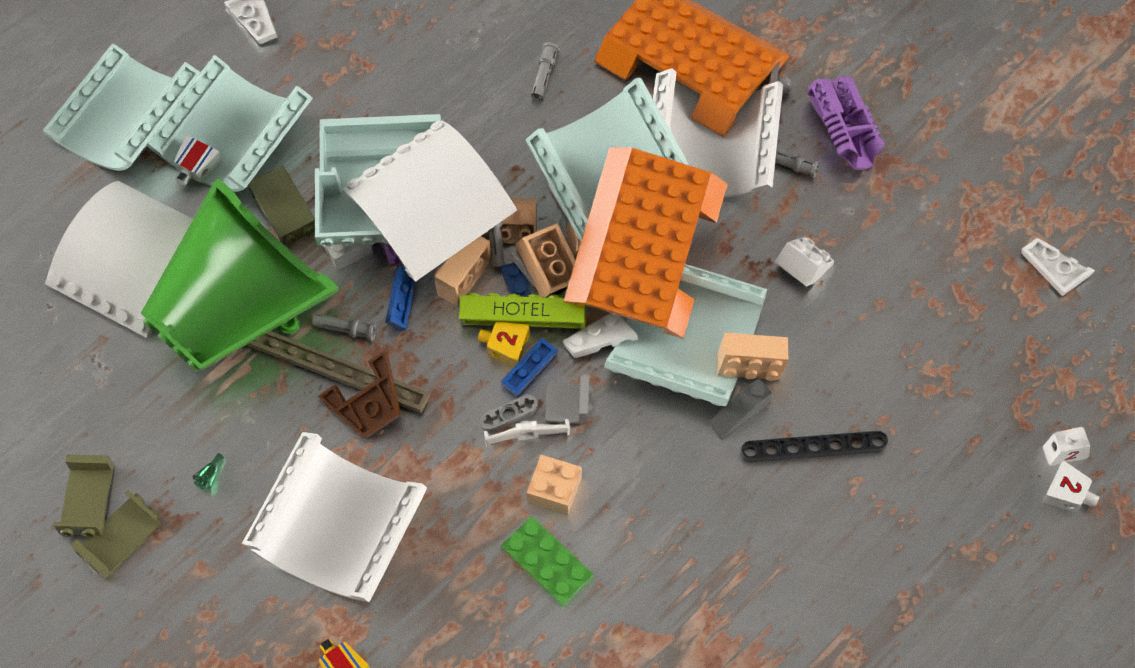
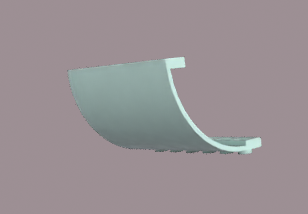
(118, 109)
(231, 118)
(577, 152)
(691, 362)

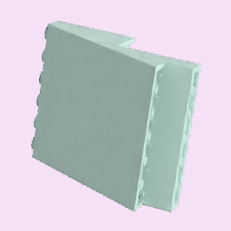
(346, 151)

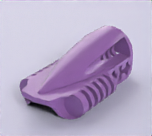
(847, 120)

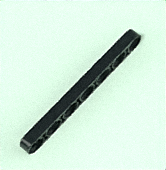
(823, 440)

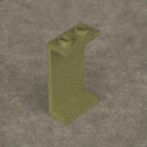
(283, 205)
(86, 495)
(120, 537)

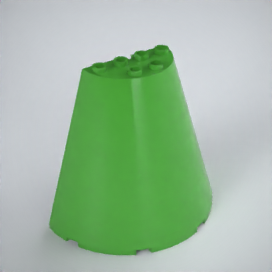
(229, 283)

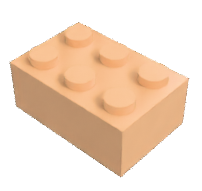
(547, 260)
(462, 270)
(752, 356)

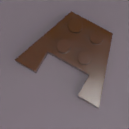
(372, 406)

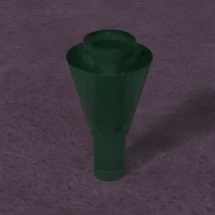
(205, 476)

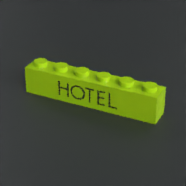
(529, 310)

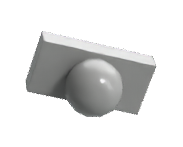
(787, 83)

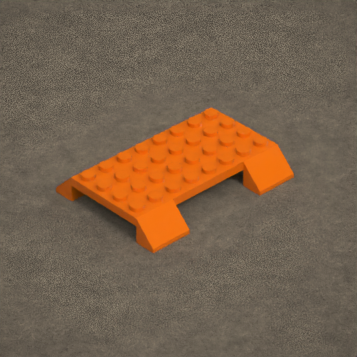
(702, 47)
(642, 238)

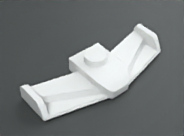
(527, 430)

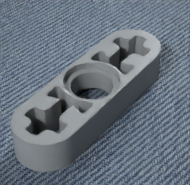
(525, 413)

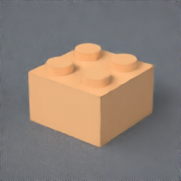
(554, 484)

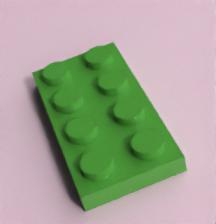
(547, 561)

